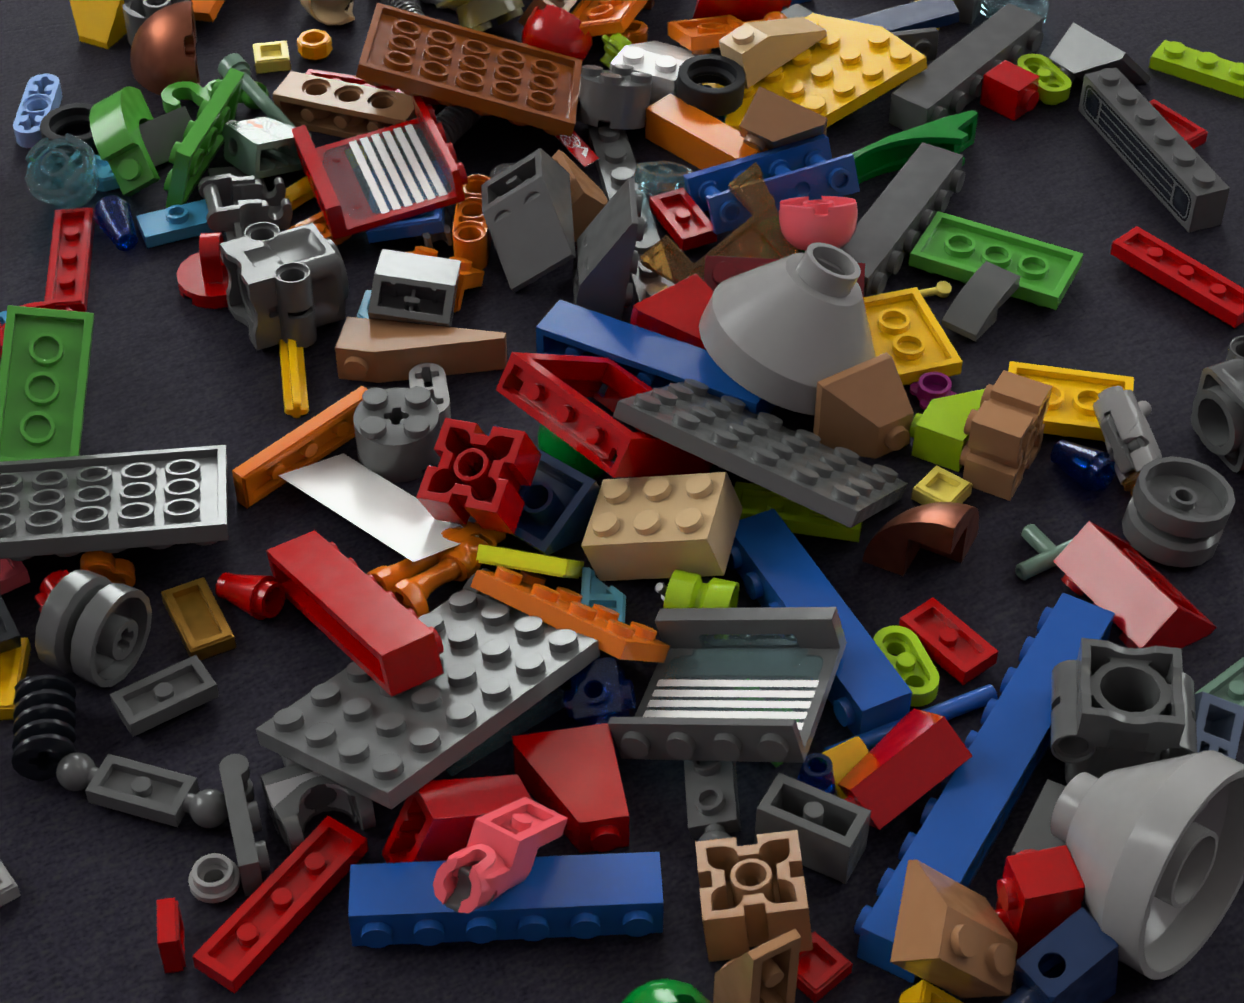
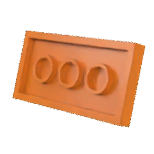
(563, 610)

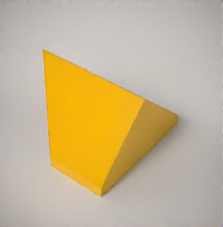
(99, 21)

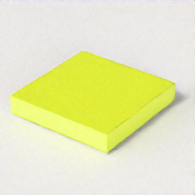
(529, 561)

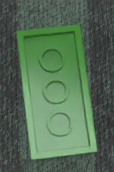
(202, 138)
(961, 246)
(43, 382)

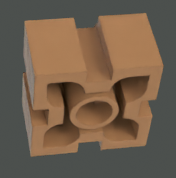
(1004, 434)
(751, 893)

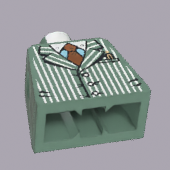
(260, 147)

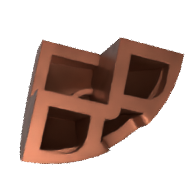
(165, 48)
(936, 527)

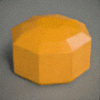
(314, 44)

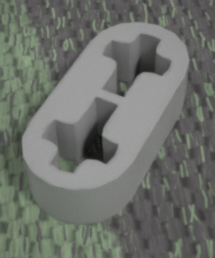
(439, 391)

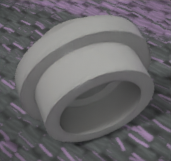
(211, 868)

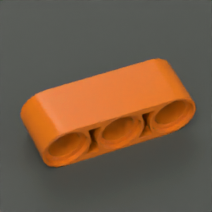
(469, 228)

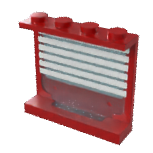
(382, 173)

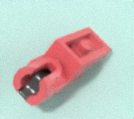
(496, 855)

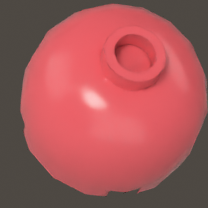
(821, 220)

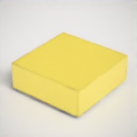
(271, 57)
(941, 486)

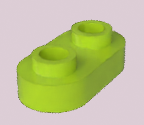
(1053, 83)
(911, 663)

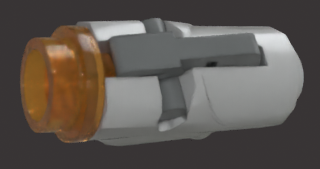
(1126, 433)

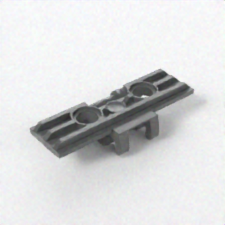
(241, 200)

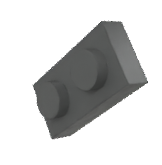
(164, 695)

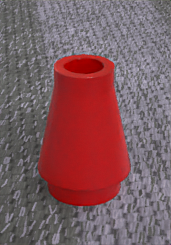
(255, 594)

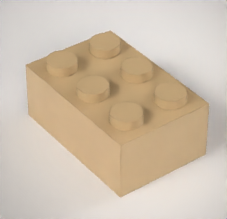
(662, 525)

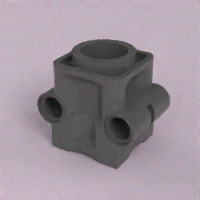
(284, 283)
(1220, 407)
(1121, 708)

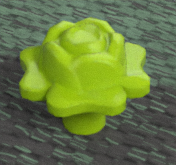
(612, 47)

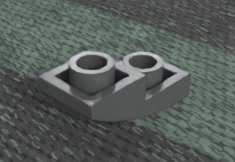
(979, 300)

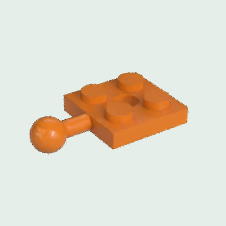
(704, 33)

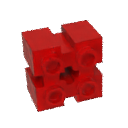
(479, 475)

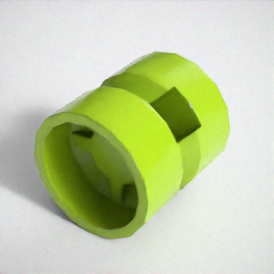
(689, 591)

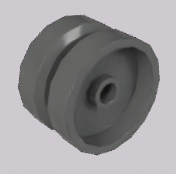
(1178, 511)
(93, 628)

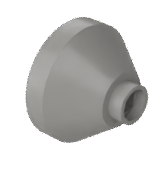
(789, 325)
(1157, 853)

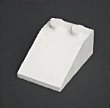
(657, 59)

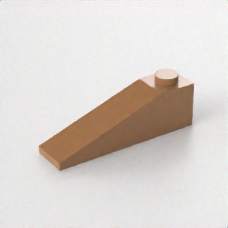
(389, 349)

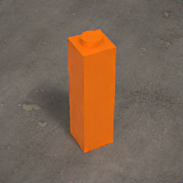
(693, 134)

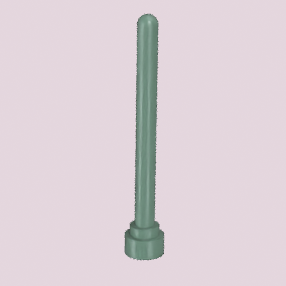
(251, 88)

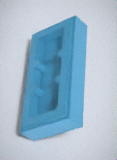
(174, 223)

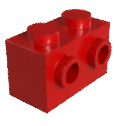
(1038, 894)

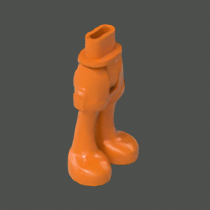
(449, 565)

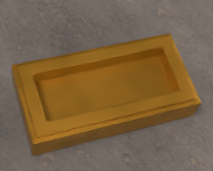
(198, 619)

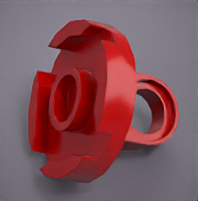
(204, 274)

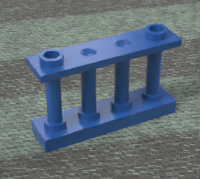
(788, 171)

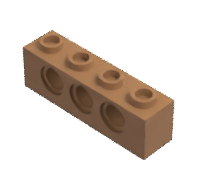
(340, 106)

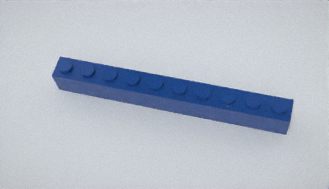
(985, 789)

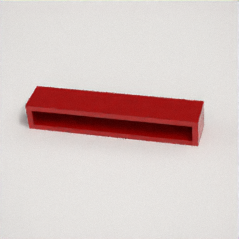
(357, 613)

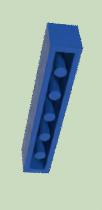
(642, 352)
(783, 574)
(558, 899)

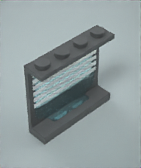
(735, 685)

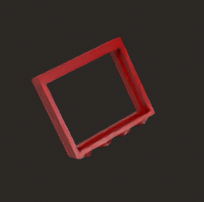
(554, 394)

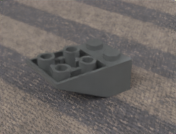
(530, 218)
(608, 254)

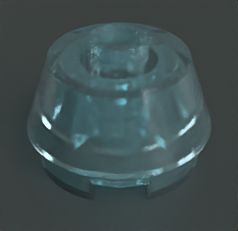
(62, 172)

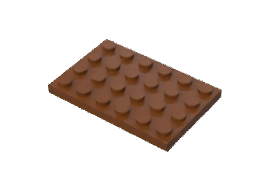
(471, 70)

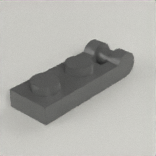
(244, 820)

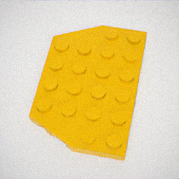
(839, 71)

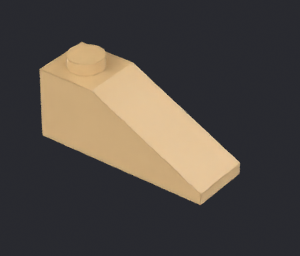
(769, 44)

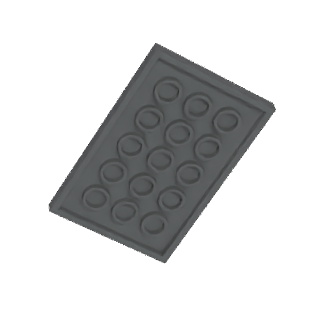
(764, 451)
(113, 502)
(392, 746)

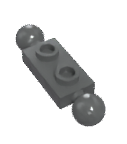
(142, 790)
(711, 799)

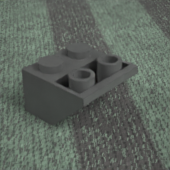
(414, 288)

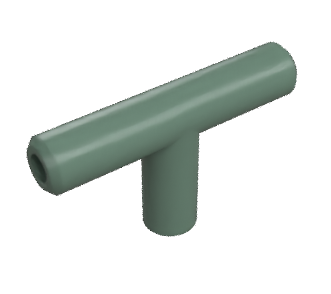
(1044, 546)

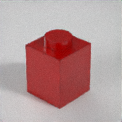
(1010, 90)

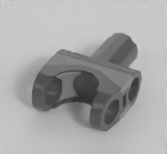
(299, 794)

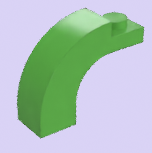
(119, 140)

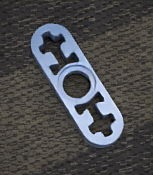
(43, 94)

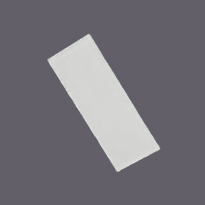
(373, 505)

